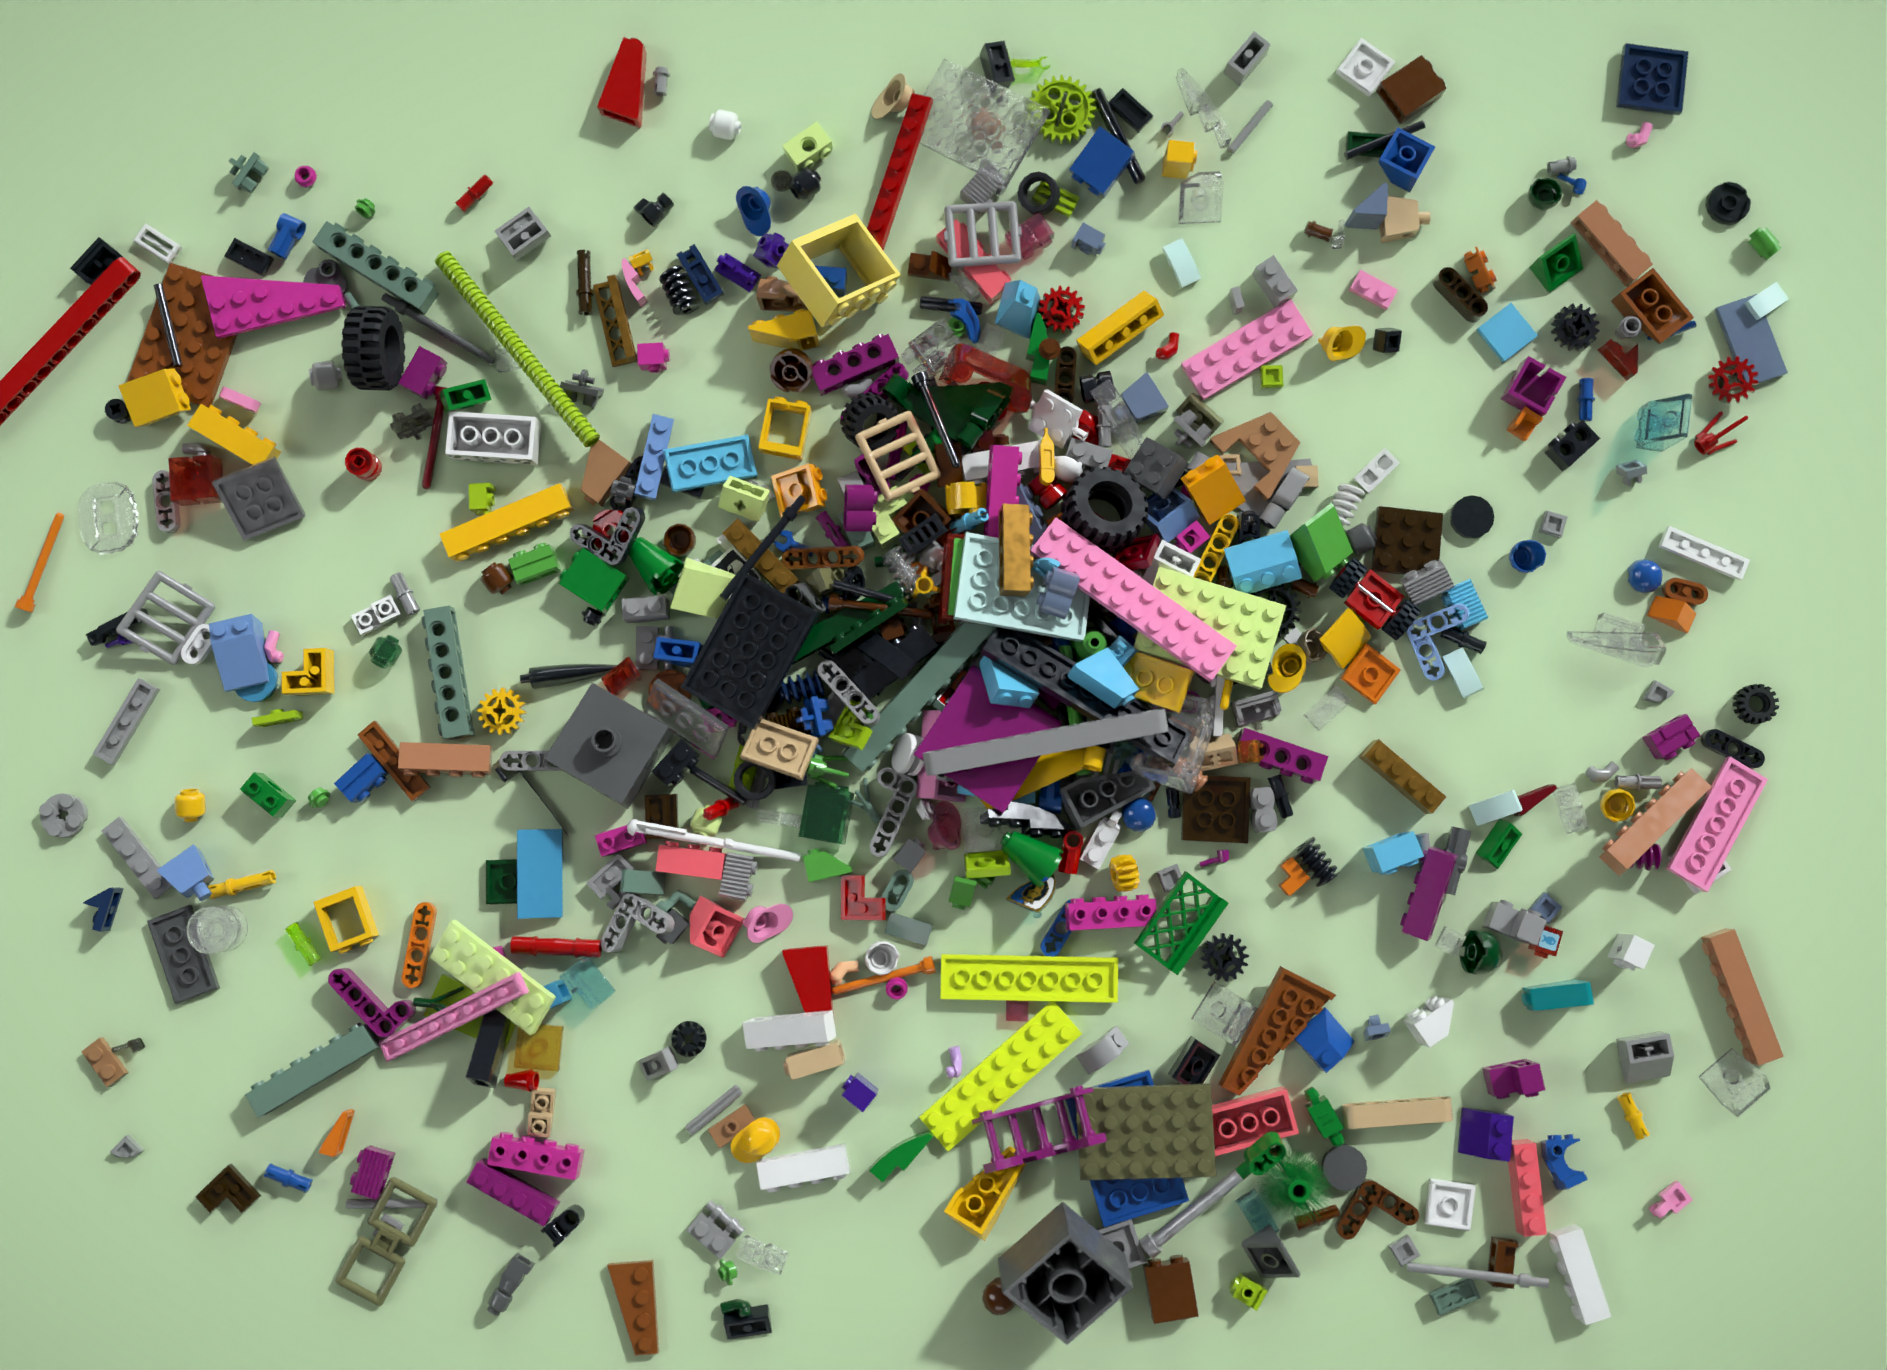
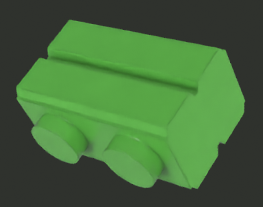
(534, 564)

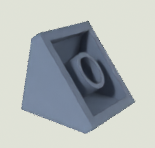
(1371, 211)

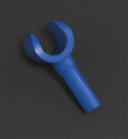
(1579, 183)

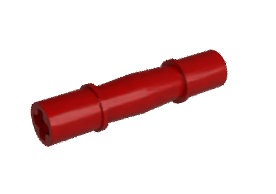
(555, 946)

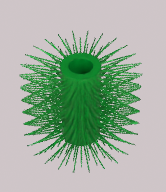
(1295, 1186)

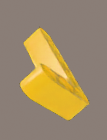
(1211, 552)

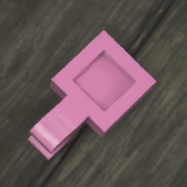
(1673, 1198)

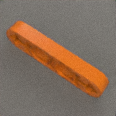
(422, 945)

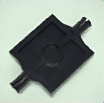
(848, 660)

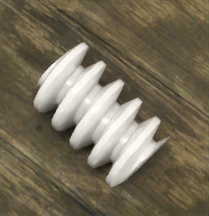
(1345, 500)

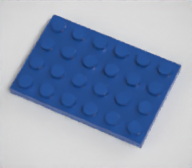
(1131, 1198)

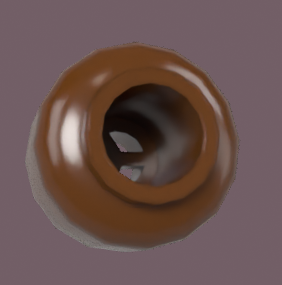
(497, 578)

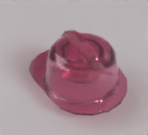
(946, 827)

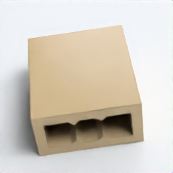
(814, 1059)

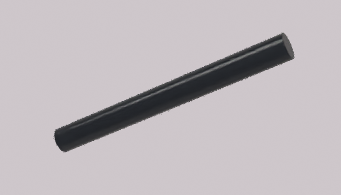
(1381, 141)
(168, 326)
(867, 592)

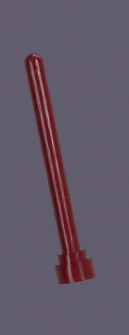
(434, 439)

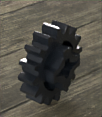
(1582, 321)
(1221, 967)

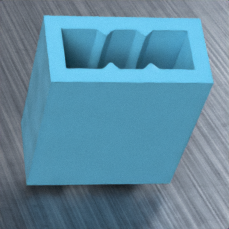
(1006, 687)

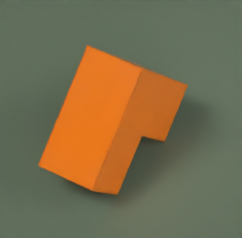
(1296, 878)

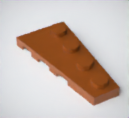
(637, 1299)

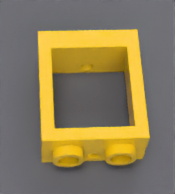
(779, 449)
(356, 893)

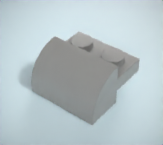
(523, 233)

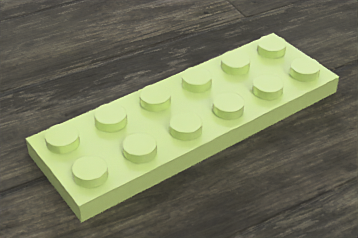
(482, 966)

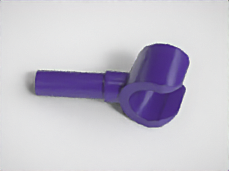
(120, 640)

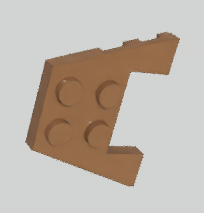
(1268, 442)

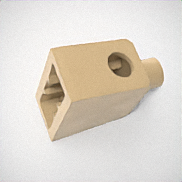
(1402, 219)

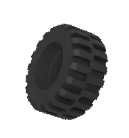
(373, 348)
(1118, 491)

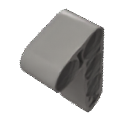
(889, 814)

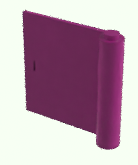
(973, 719)

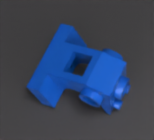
(1563, 1175)

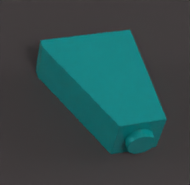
(1558, 995)

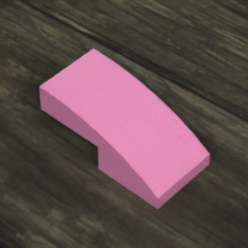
(632, 279)

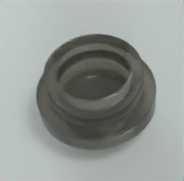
(781, 180)

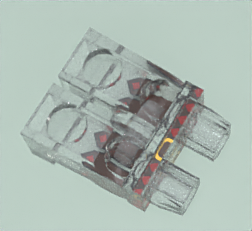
(931, 348)

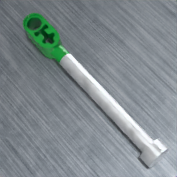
(1258, 1160)

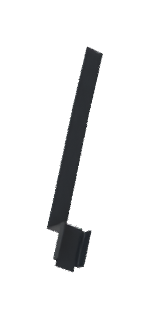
(504, 778)

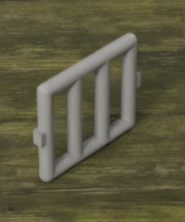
(990, 208)
(148, 594)

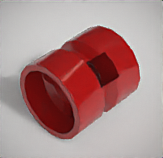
(363, 464)
(1050, 494)

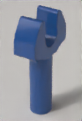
(790, 543)

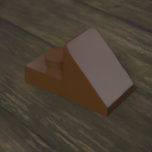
(929, 266)

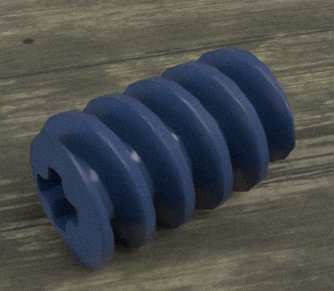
(801, 687)

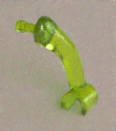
(1028, 63)

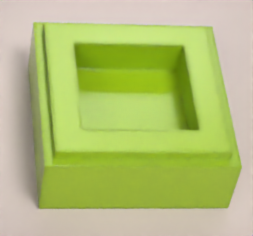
(1271, 376)

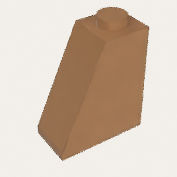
(601, 470)

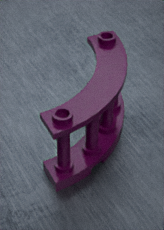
(1045, 1148)

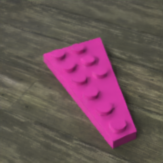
(254, 304)

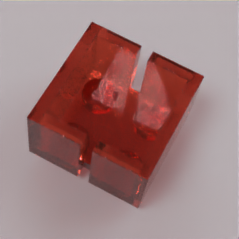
(193, 482)

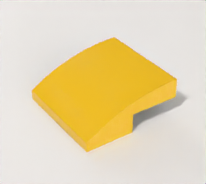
(1345, 638)

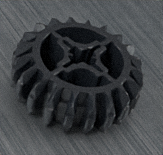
(1290, 608)

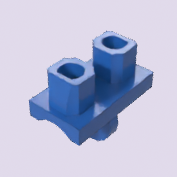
(812, 717)

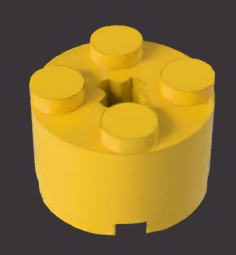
(965, 498)

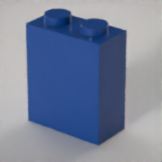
(1101, 162)

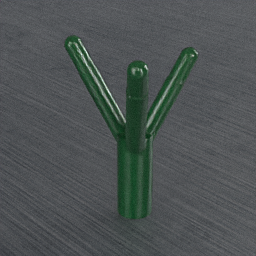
(432, 1003)

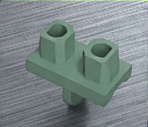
(242, 180)

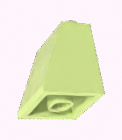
(700, 589)

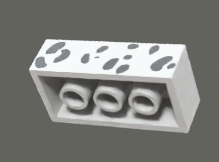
(493, 438)

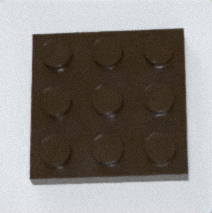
(1405, 539)
(1217, 811)

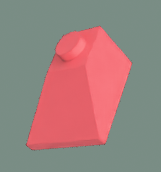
(713, 926)

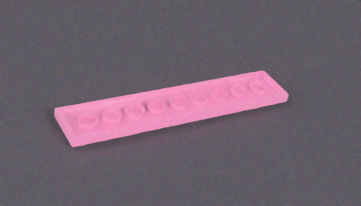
(1136, 600)

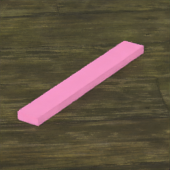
(453, 1016)

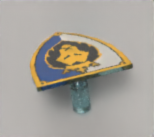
(1033, 897)

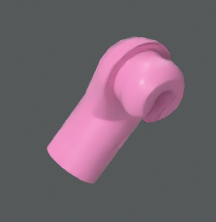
(270, 647)

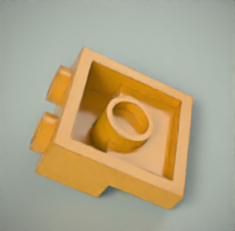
(799, 481)

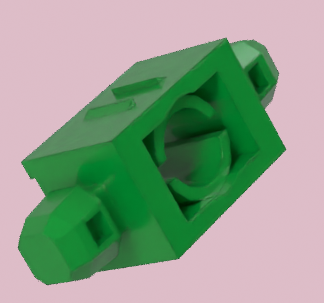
(1324, 1116)

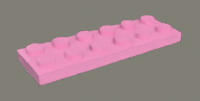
(1246, 349)
(1717, 824)

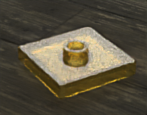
(540, 1049)

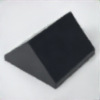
(1194, 1063)

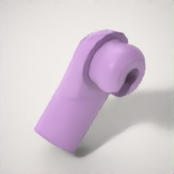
(956, 1060)

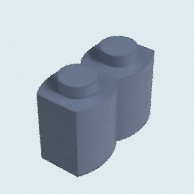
(1058, 592)

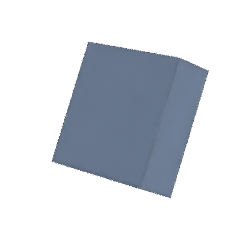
(1546, 906)

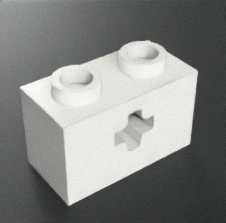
(1630, 951)

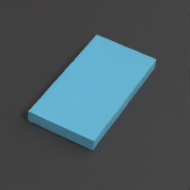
(709, 463)

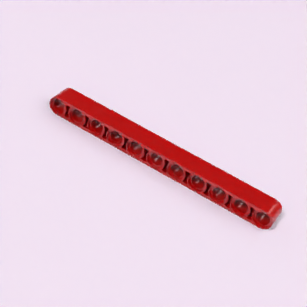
(65, 334)

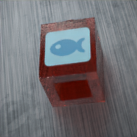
(1548, 943)

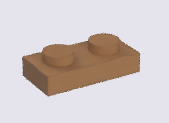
(104, 1062)

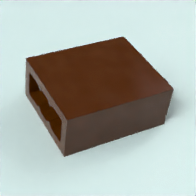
(1411, 89)
(1170, 1289)

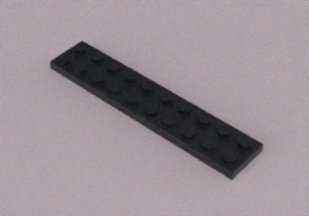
(1049, 672)

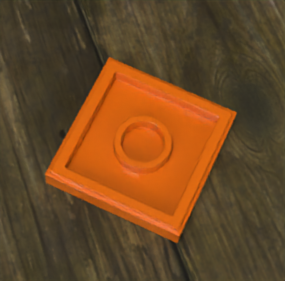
(1370, 674)

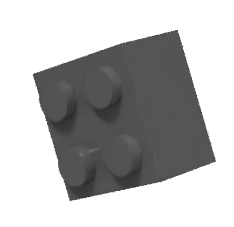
(1156, 468)

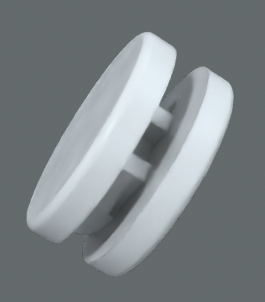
(903, 754)

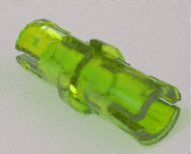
(303, 944)

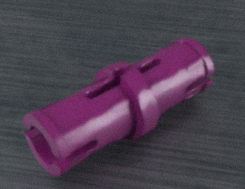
(825, 520)

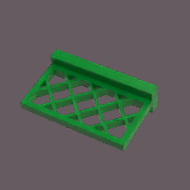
(1193, 935)

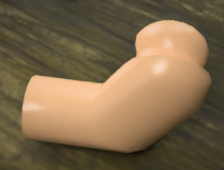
(841, 969)

